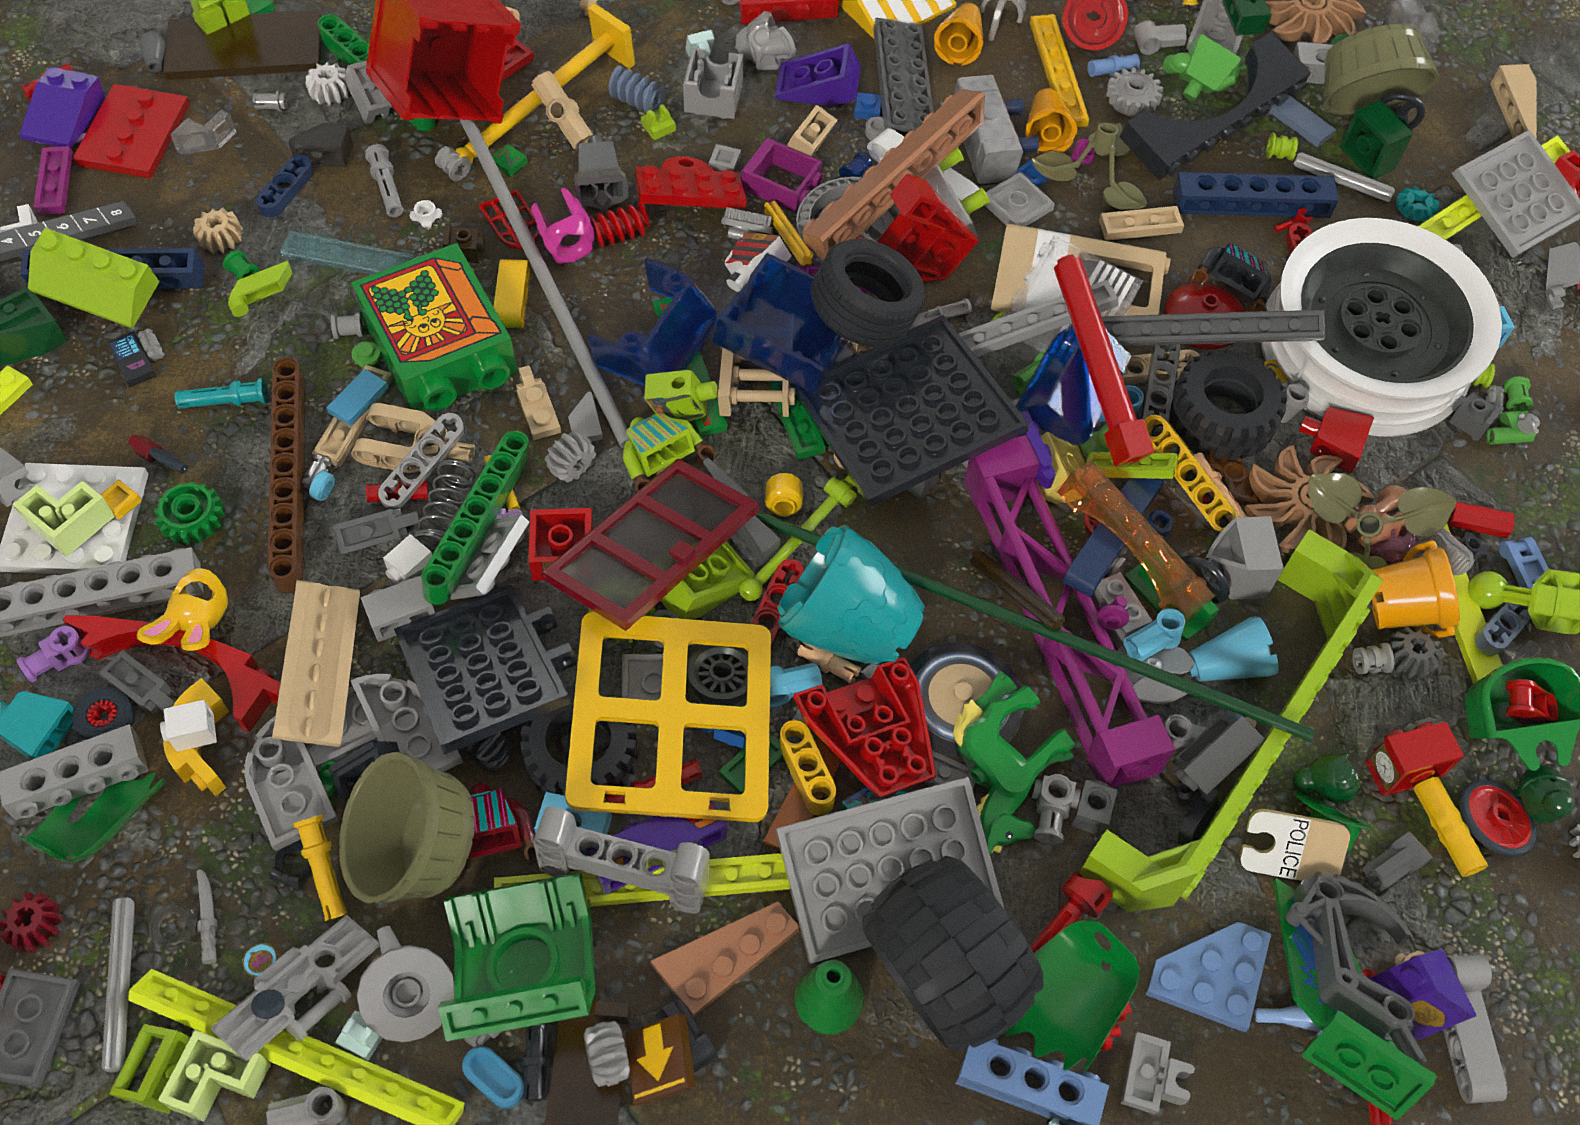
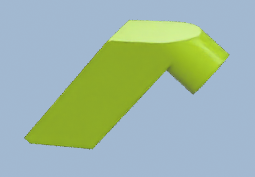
(258, 287)

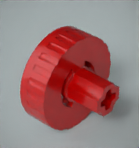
(1083, 31)

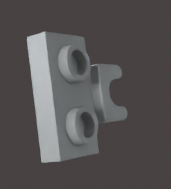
(1152, 1076)

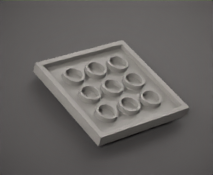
(1520, 193)

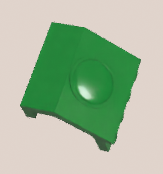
(528, 928)

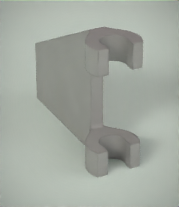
(1562, 272)

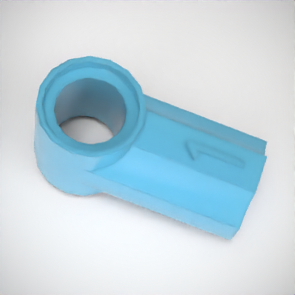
(1158, 635)
(791, 681)

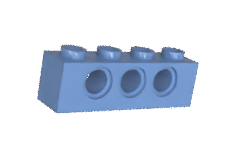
(1045, 1101)

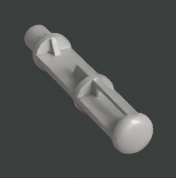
(949, 311)

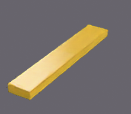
(1058, 66)

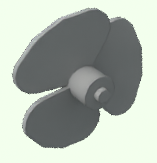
(1171, 660)

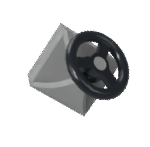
(1241, 560)

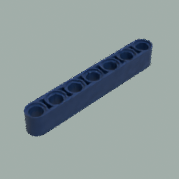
(1104, 545)

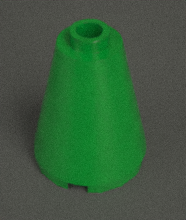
(829, 998)

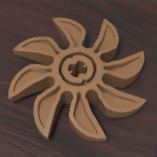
(1315, 17)
(1290, 501)

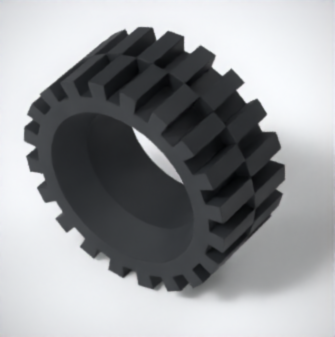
(551, 775)

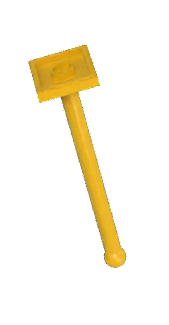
(608, 35)

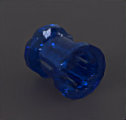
(856, 167)

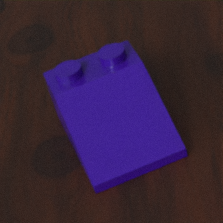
(820, 77)
(62, 107)

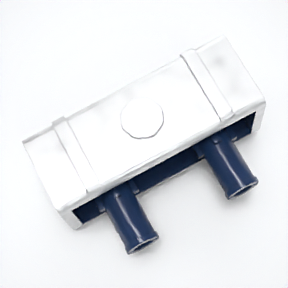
(995, 145)

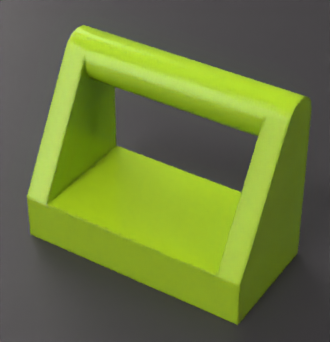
(159, 1070)

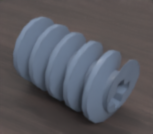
(636, 91)

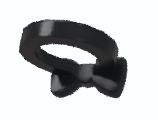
(276, 873)

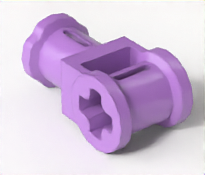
(54, 653)

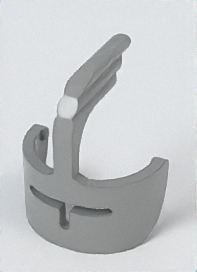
(1021, 6)

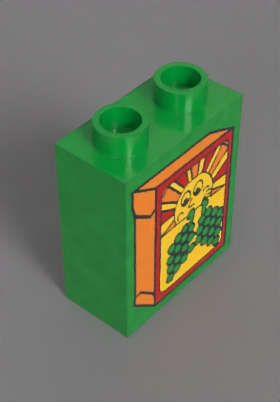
(435, 329)

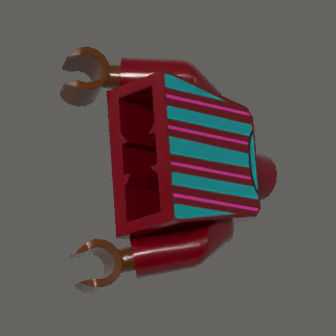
(499, 824)

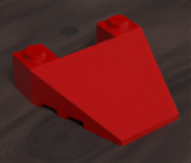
(927, 230)

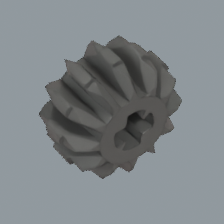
(1415, 652)

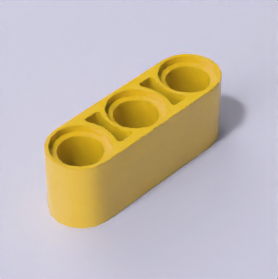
(512, 292)
(807, 753)

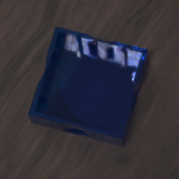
(778, 326)

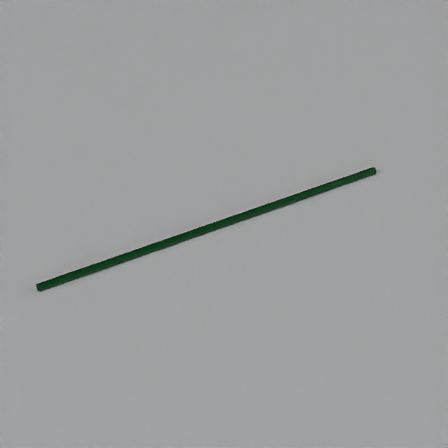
(1073, 641)

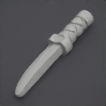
(208, 922)

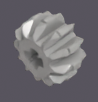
(570, 456)
(606, 1053)

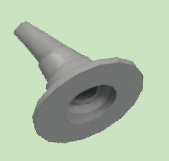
(403, 990)

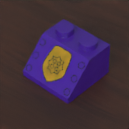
(1431, 990)

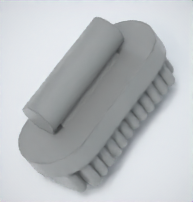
(746, 222)
(1459, 556)

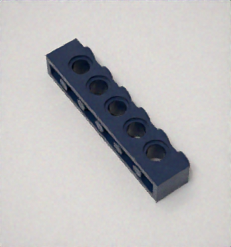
(1255, 194)
(172, 266)

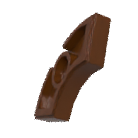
(1234, 477)

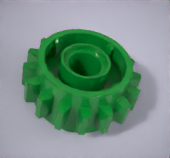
(192, 527)

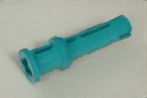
(235, 393)

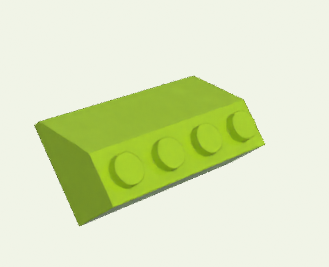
(90, 278)

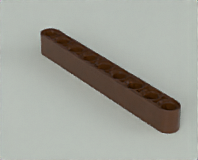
(287, 455)

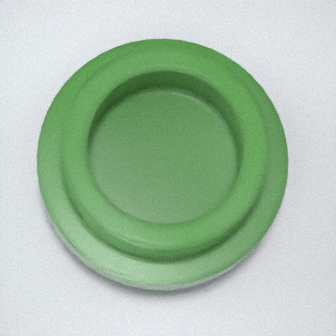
(366, 354)

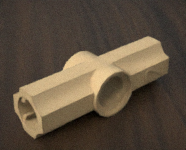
(554, 98)

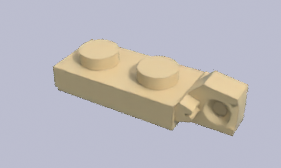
(536, 405)

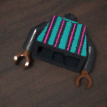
(1238, 270)

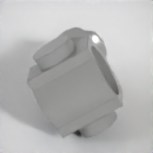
(1053, 808)

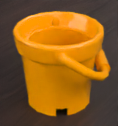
(1418, 592)

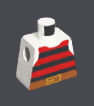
(748, 254)

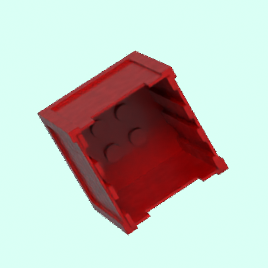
(441, 57)

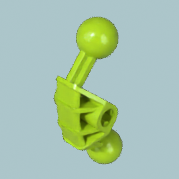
(1550, 603)

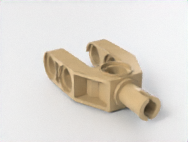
(397, 419)

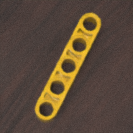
(1186, 461)

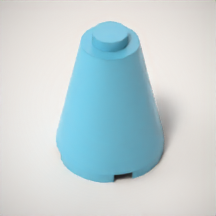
(1236, 654)

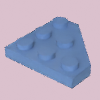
(1214, 975)

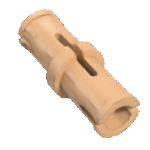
(830, 663)

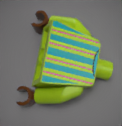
(658, 443)

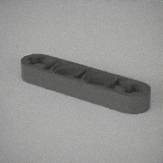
(1160, 387)

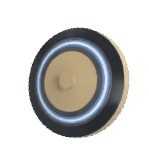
(953, 677)

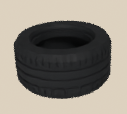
(857, 314)

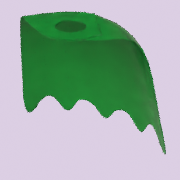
(97, 825)
(1079, 996)

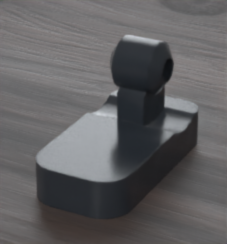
(1203, 810)

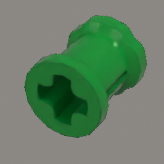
(239, 265)

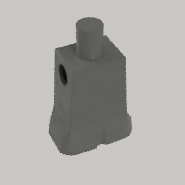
(599, 177)

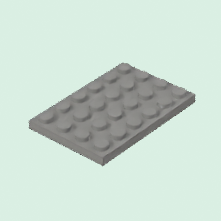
(850, 856)

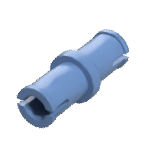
(1113, 64)

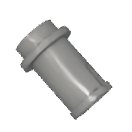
(271, 101)

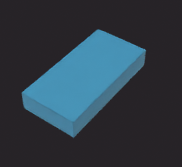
(357, 397)

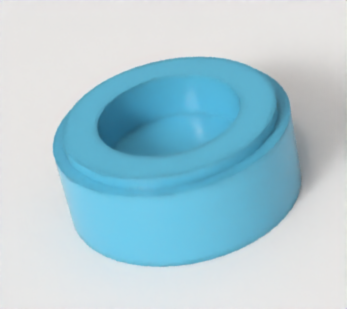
(321, 485)

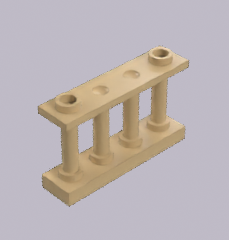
(733, 374)

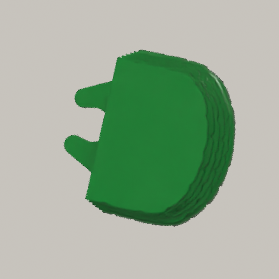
(1488, 702)

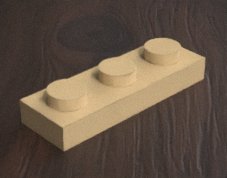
(1141, 223)

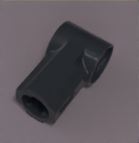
(701, 1046)

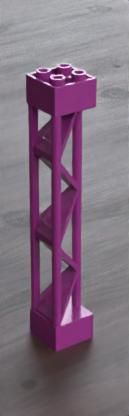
(1114, 754)

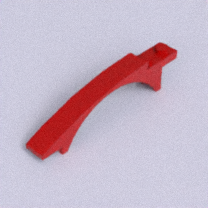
(251, 686)

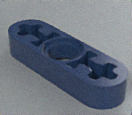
(286, 174)

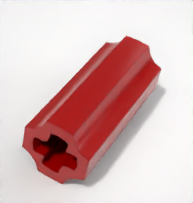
(1482, 519)

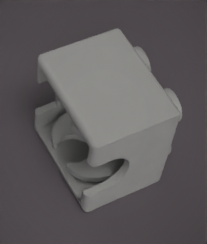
(712, 87)

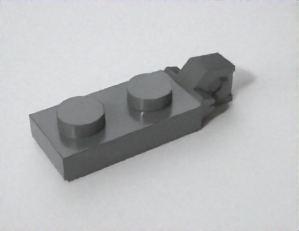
(373, 529)
(137, 683)

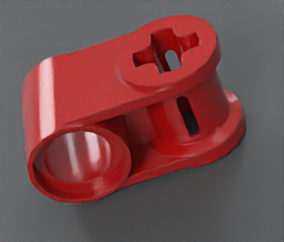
(1530, 702)

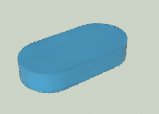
(493, 1077)

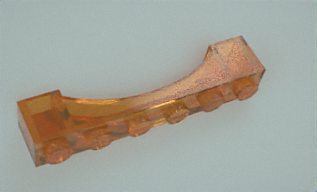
(1176, 584)

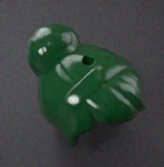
(1329, 777)
(1545, 794)

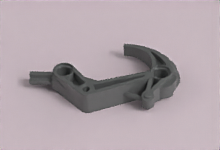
(1323, 902)

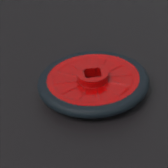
(1497, 818)

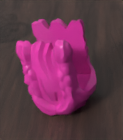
(575, 224)

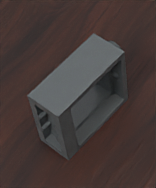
(1216, 752)

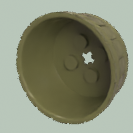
(1375, 65)
(404, 831)

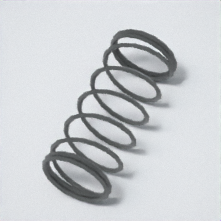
(452, 478)

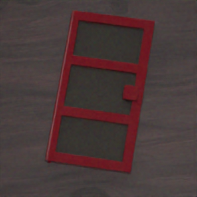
(650, 543)

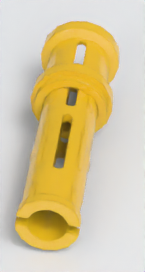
(317, 850)

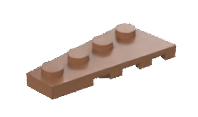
(720, 959)

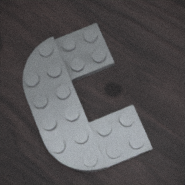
(285, 773)

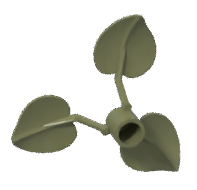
(1104, 141)
(1423, 509)

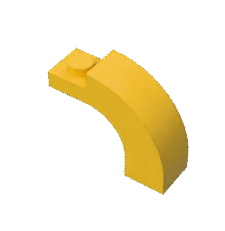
(189, 762)

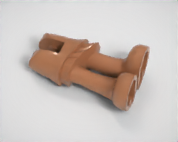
(1386, 503)

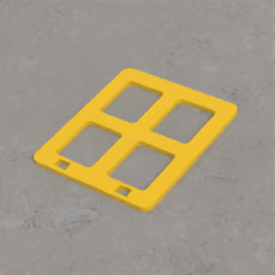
(672, 716)

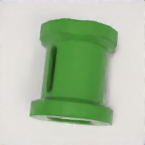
(1518, 394)

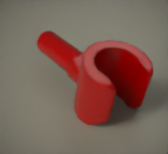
(1299, 218)

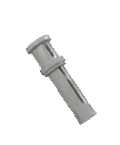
(383, 171)

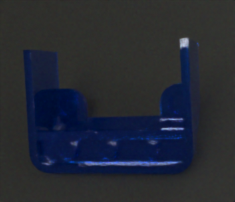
(672, 339)

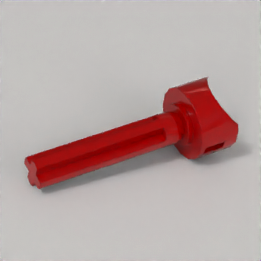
(1081, 899)

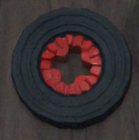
(109, 700)

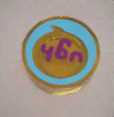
(258, 959)

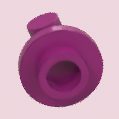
(1080, 146)
(1114, 615)

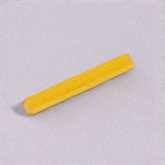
(789, 233)

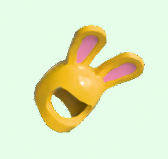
(189, 613)

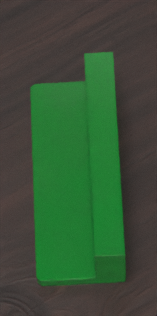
(1142, 583)

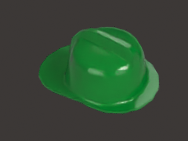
(1326, 812)

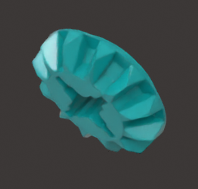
(1417, 211)

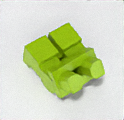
(212, 13)

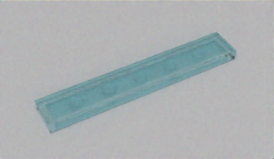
(341, 253)

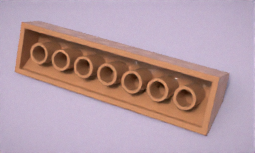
(916, 156)

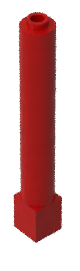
(1126, 435)

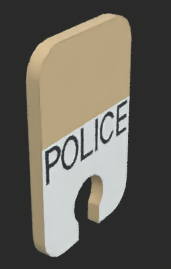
(1299, 846)

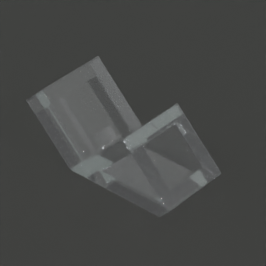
(195, 137)

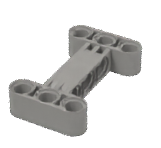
(560, 847)

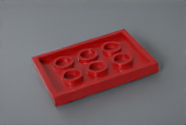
(131, 131)

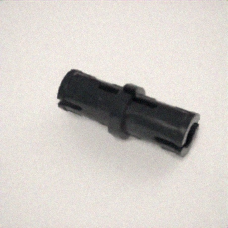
(535, 1063)

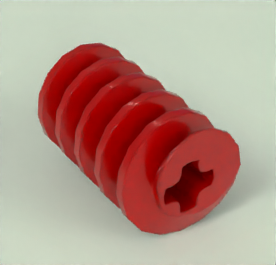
(620, 224)

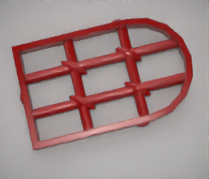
(501, 216)

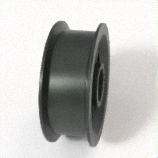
(714, 662)

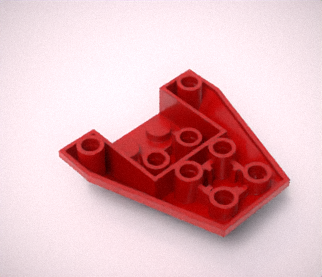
(875, 727)

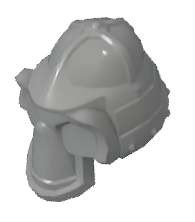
(765, 43)

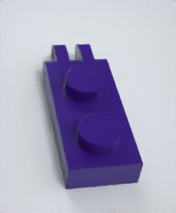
(1045, 472)

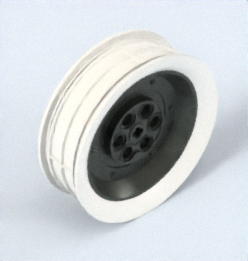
(1401, 323)

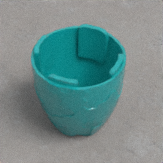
(851, 601)

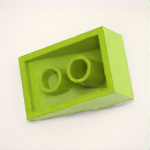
(708, 584)

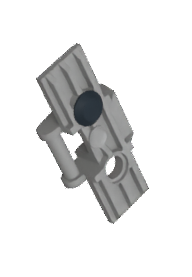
(287, 980)

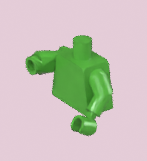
(1205, 67)

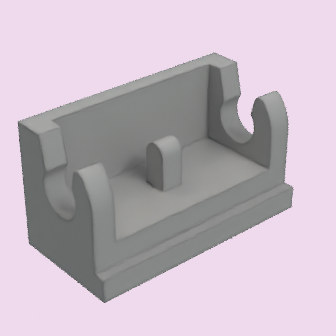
(365, 93)
(11, 471)

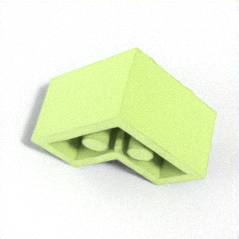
(66, 521)
(206, 1068)

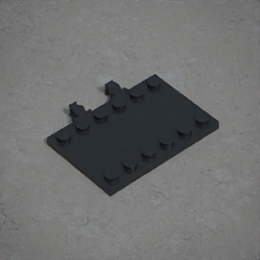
(484, 667)

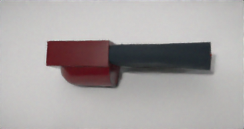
(152, 451)

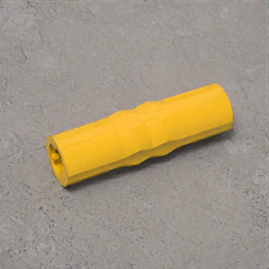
(1450, 827)

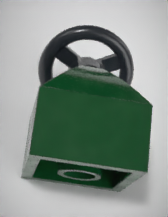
(1381, 133)

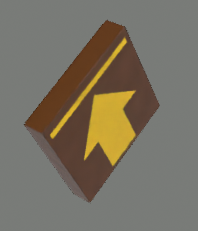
(660, 1060)

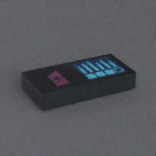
(131, 359)

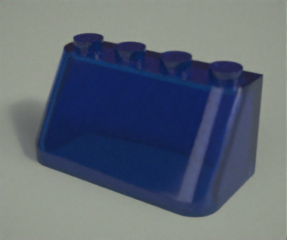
(1062, 391)

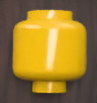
(784, 494)

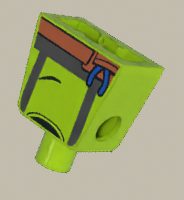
(679, 394)

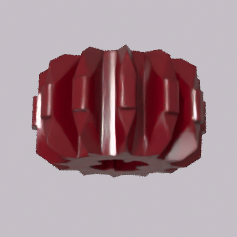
(44, 918)

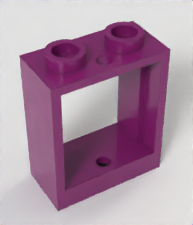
(789, 159)

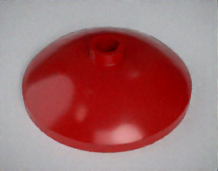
(1209, 299)

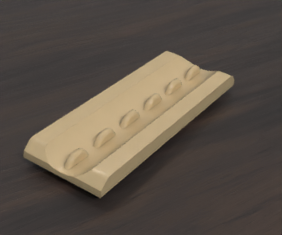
(317, 664)

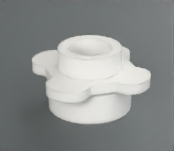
(425, 213)

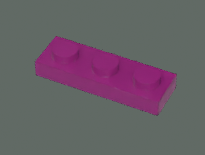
(53, 180)

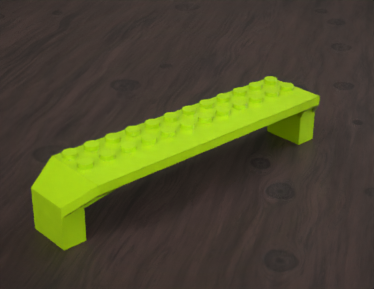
(1341, 592)

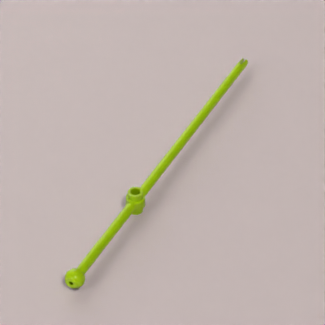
(839, 492)

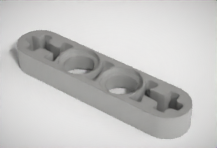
(418, 458)

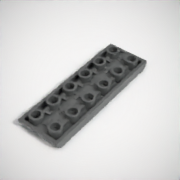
(902, 74)

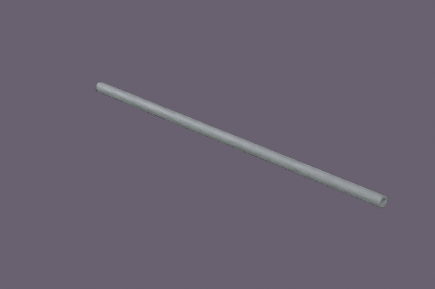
(547, 283)

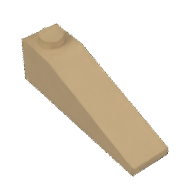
(1517, 97)

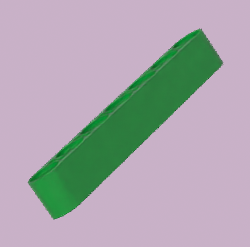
(353, 49)
(475, 518)

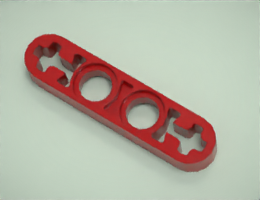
(767, 608)

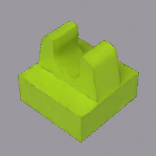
(658, 122)

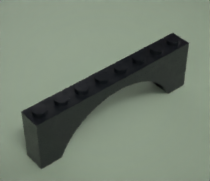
(1170, 143)

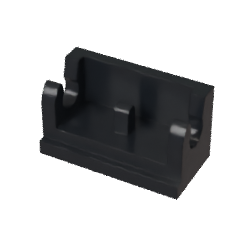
(352, 766)

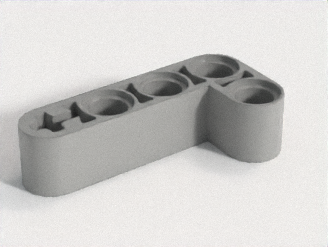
(1472, 1041)

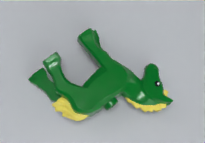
(999, 764)

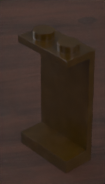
(572, 1091)

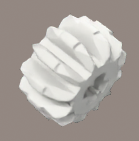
(327, 83)

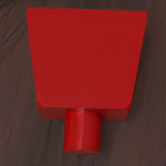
(1338, 435)

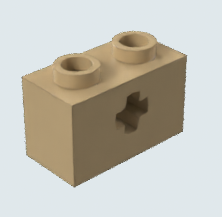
(812, 131)

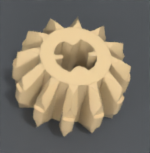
(217, 230)

